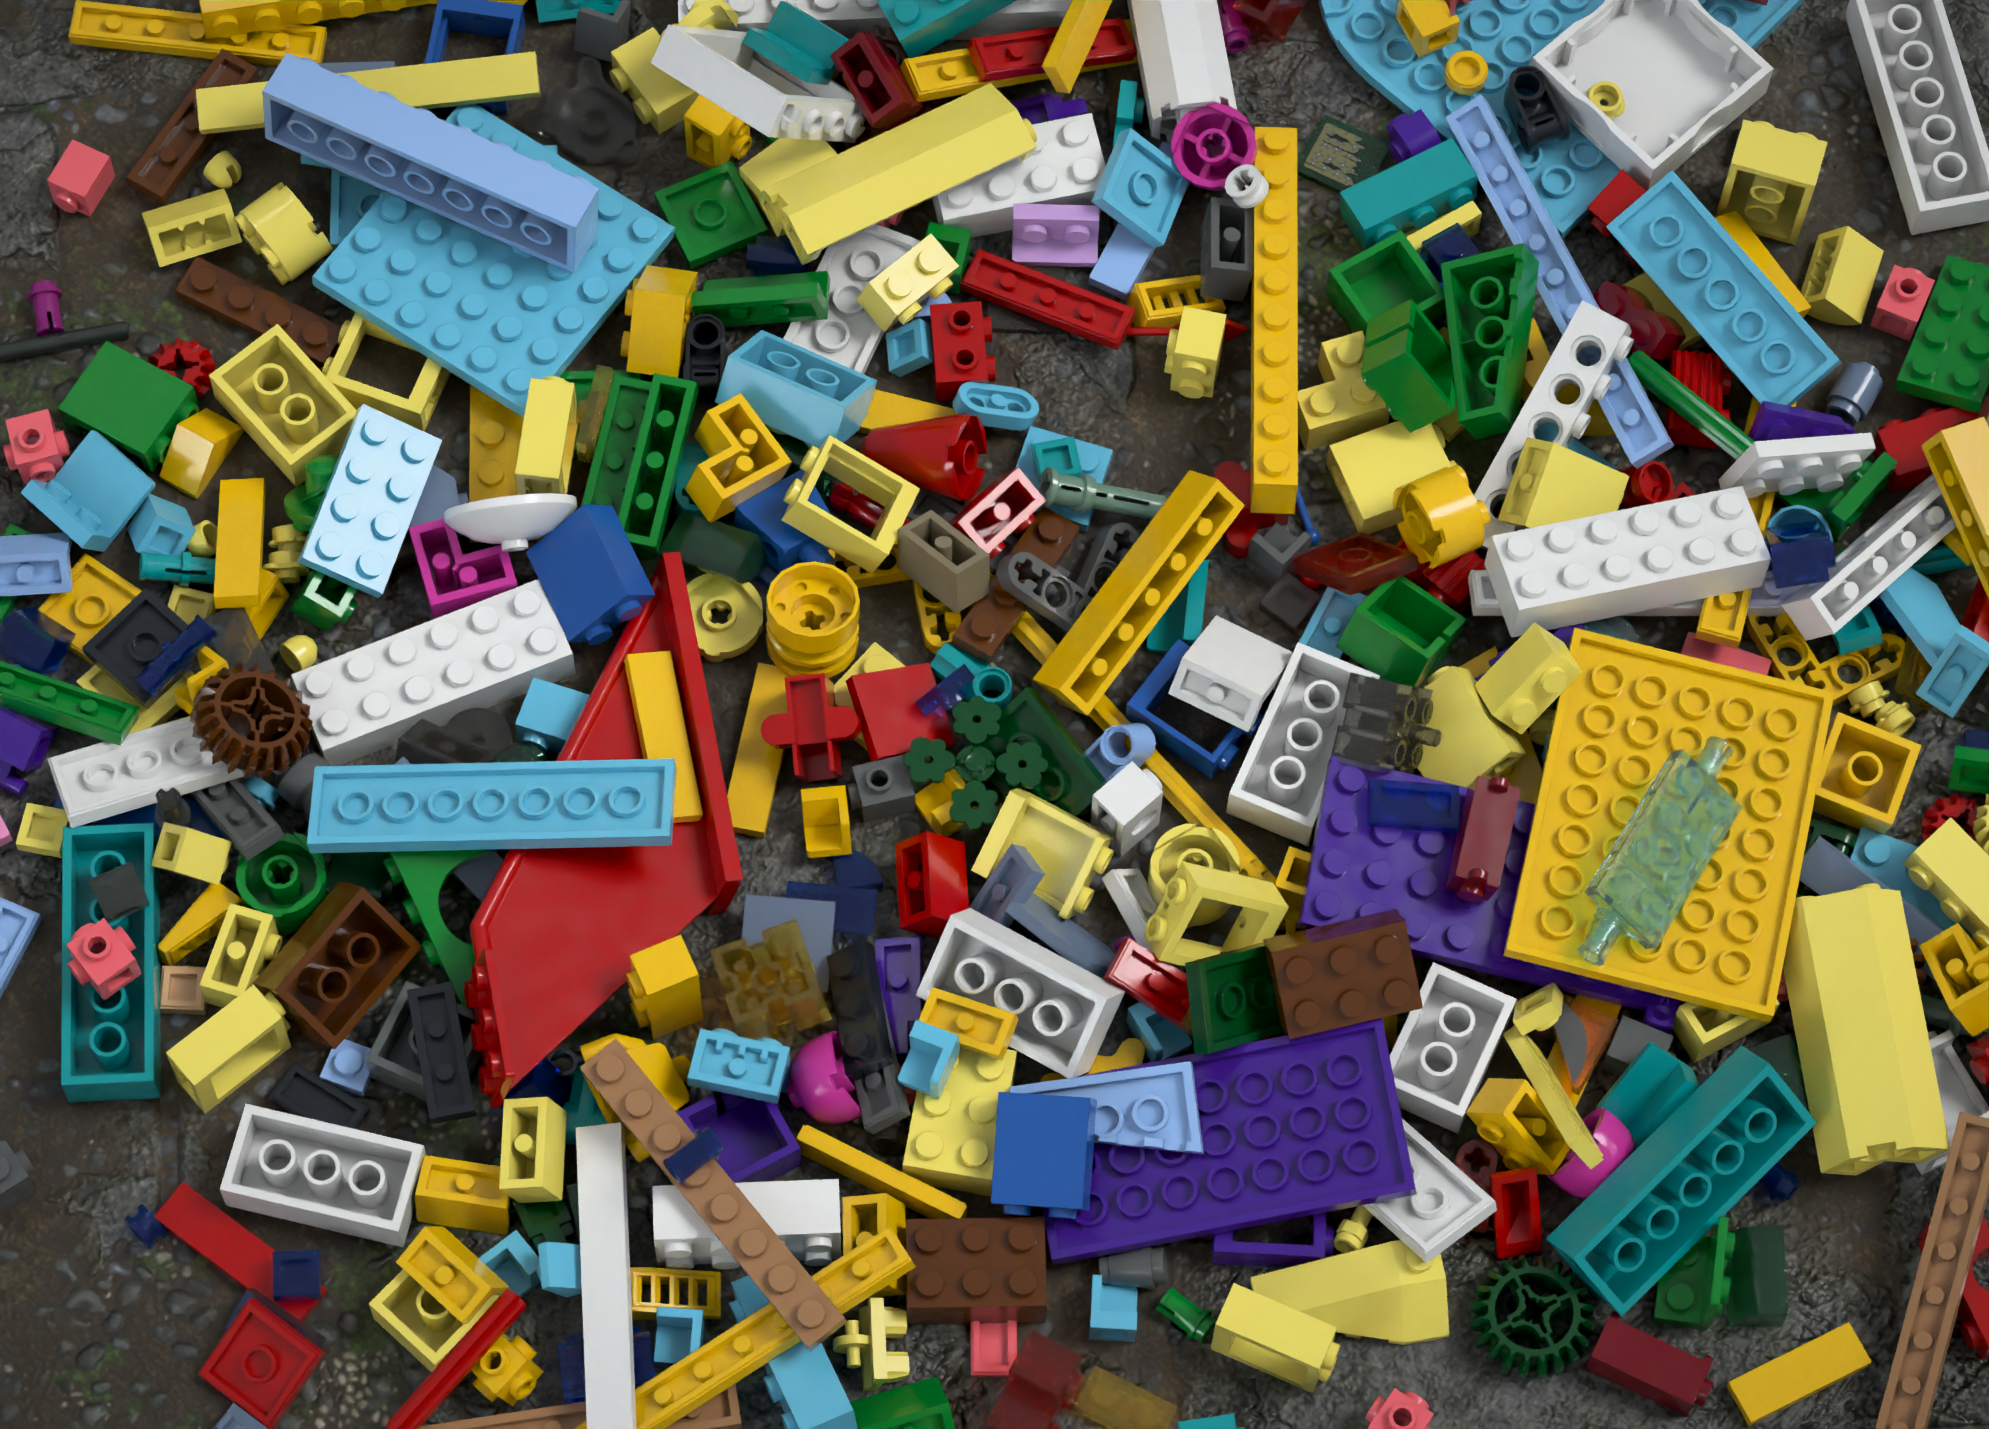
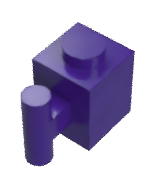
(22, 746)

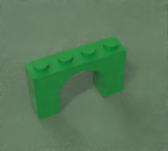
(422, 878)

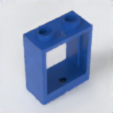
(480, 18)
(1149, 697)

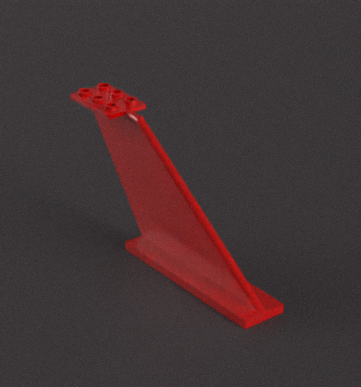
(567, 919)

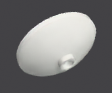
(511, 519)

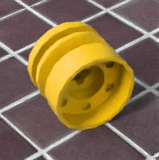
(812, 619)

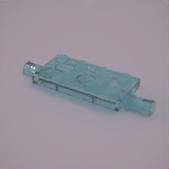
(1661, 851)

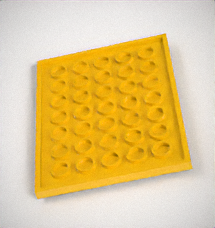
(1600, 760)

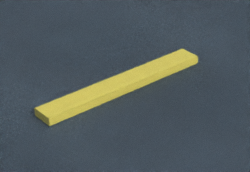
(415, 85)

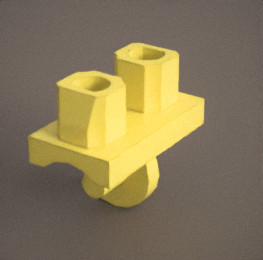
(875, 1326)

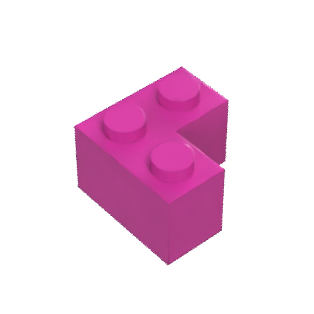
(454, 578)

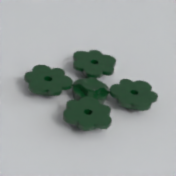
(975, 763)

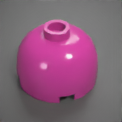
(1212, 144)
(821, 1082)
(1613, 1141)

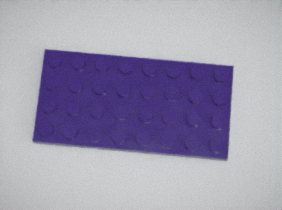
(1381, 869)
(1282, 1138)

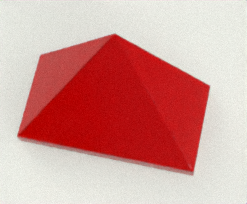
(1518, 1212)

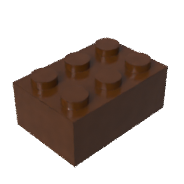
(338, 964)
(1343, 973)
(976, 1270)

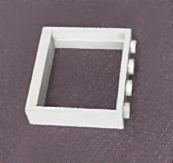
(756, 88)

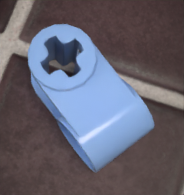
(1109, 751)

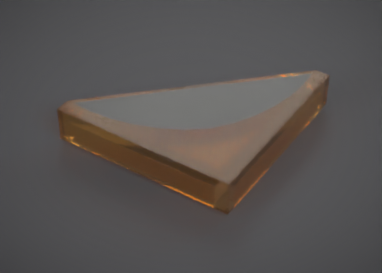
(1581, 1039)

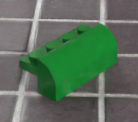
(641, 455)

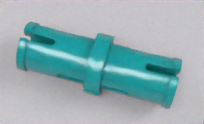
(177, 568)

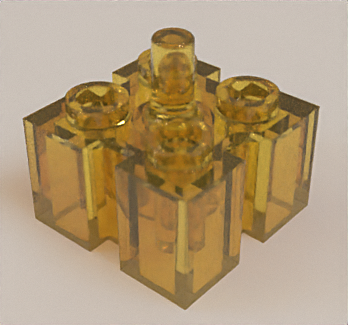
(771, 983)

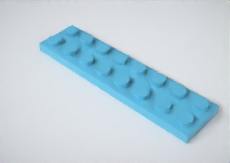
(492, 806)

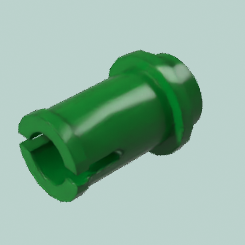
(1186, 1315)

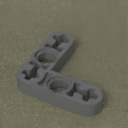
(1072, 596)

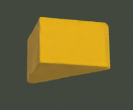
(198, 451)

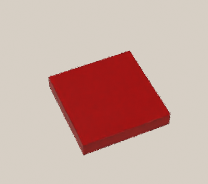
(889, 710)
(261, 1363)

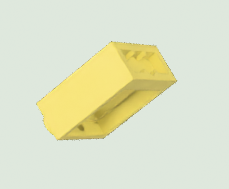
(412, 411)
(547, 437)
(866, 477)
(1257, 921)
(230, 1047)
(1275, 1339)

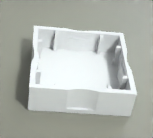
(1676, 73)

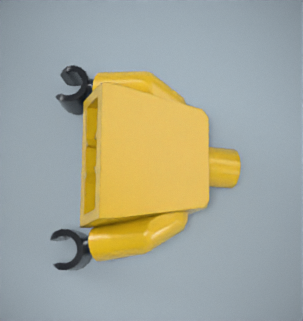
(654, 1060)

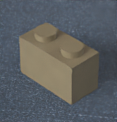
(943, 561)

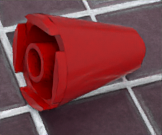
(932, 453)

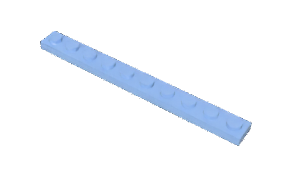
(1558, 275)

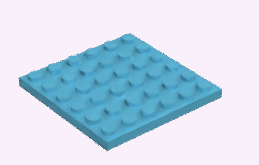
(478, 301)

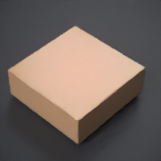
(181, 990)

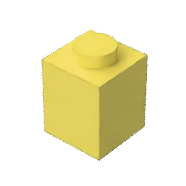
(191, 853)

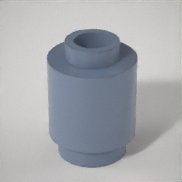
(1854, 392)

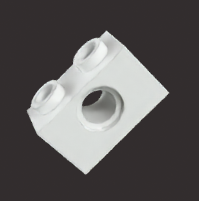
(1128, 807)

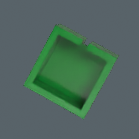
(1382, 280)
(1409, 366)
(1401, 632)

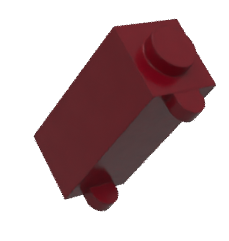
(1483, 838)
(1650, 1366)

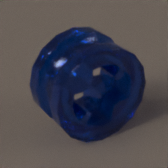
(145, 1226)

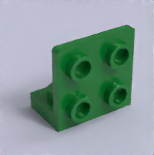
(1846, 504)
(1695, 1285)

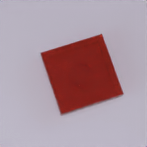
(1355, 563)

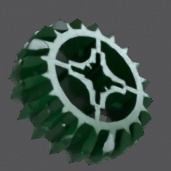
(1518, 1283)

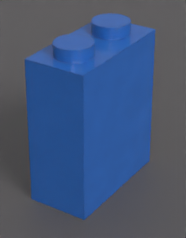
(590, 574)
(1043, 1153)

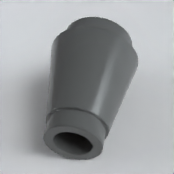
(1135, 1268)

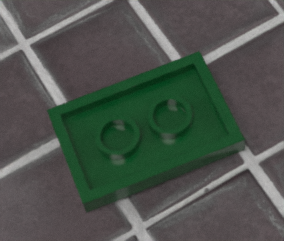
(1070, 773)
(1231, 999)

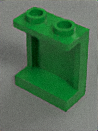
(129, 404)

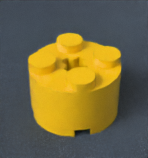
(1441, 516)

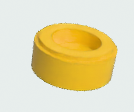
(1466, 72)

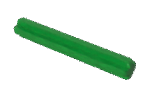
(1689, 405)

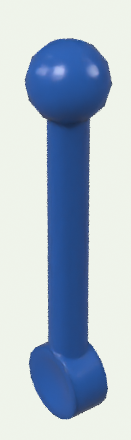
(1305, 519)

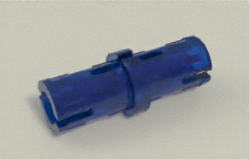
(176, 656)

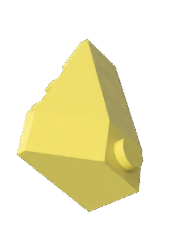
(1367, 1293)

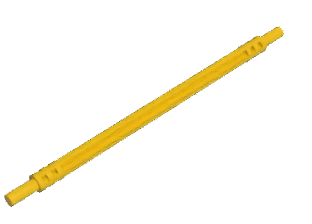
(1174, 786)

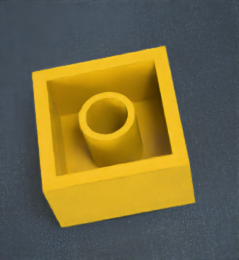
(1863, 774)

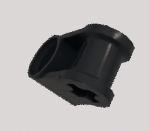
(1535, 116)
(705, 362)

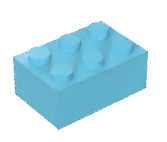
(797, 389)

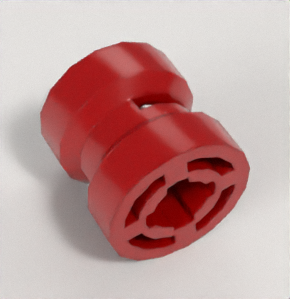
(1646, 485)

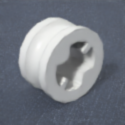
(1252, 194)

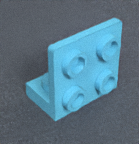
(92, 493)
(740, 1065)

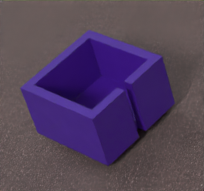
(753, 1135)

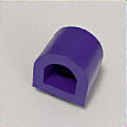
(1411, 135)

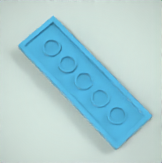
(1723, 293)

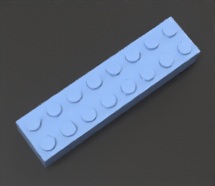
(431, 162)

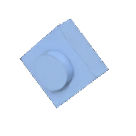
(348, 1068)

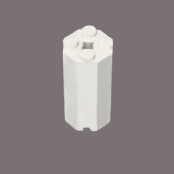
(1179, 59)

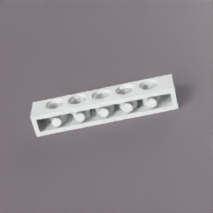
(1587, 328)
(1872, 562)

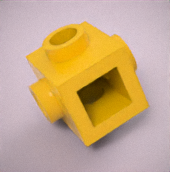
(507, 1370)

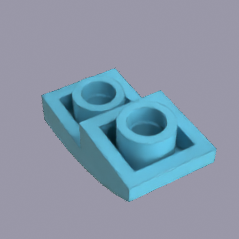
(560, 1268)

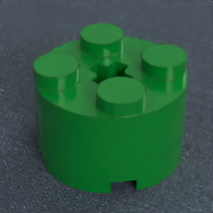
(303, 876)

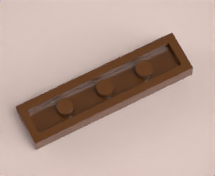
(180, 140)
(257, 309)
(999, 612)

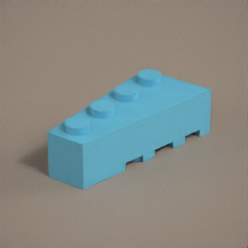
(798, 1377)

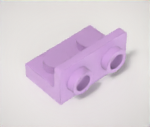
(1055, 235)

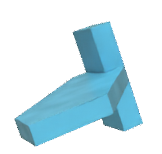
(1951, 649)

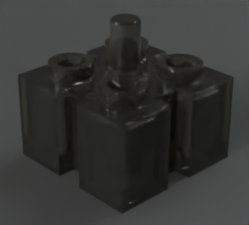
(1384, 725)

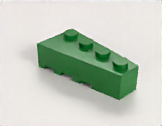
(1489, 333)

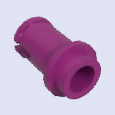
(1235, 34)
(45, 301)

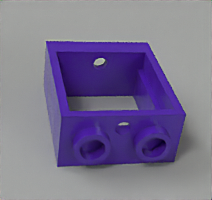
(1230, 1252)

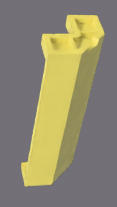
(897, 170)
(1862, 1032)

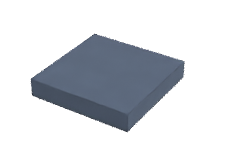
(814, 918)

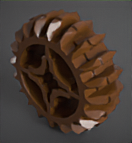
(232, 733)

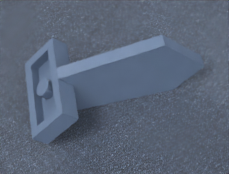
(1010, 896)

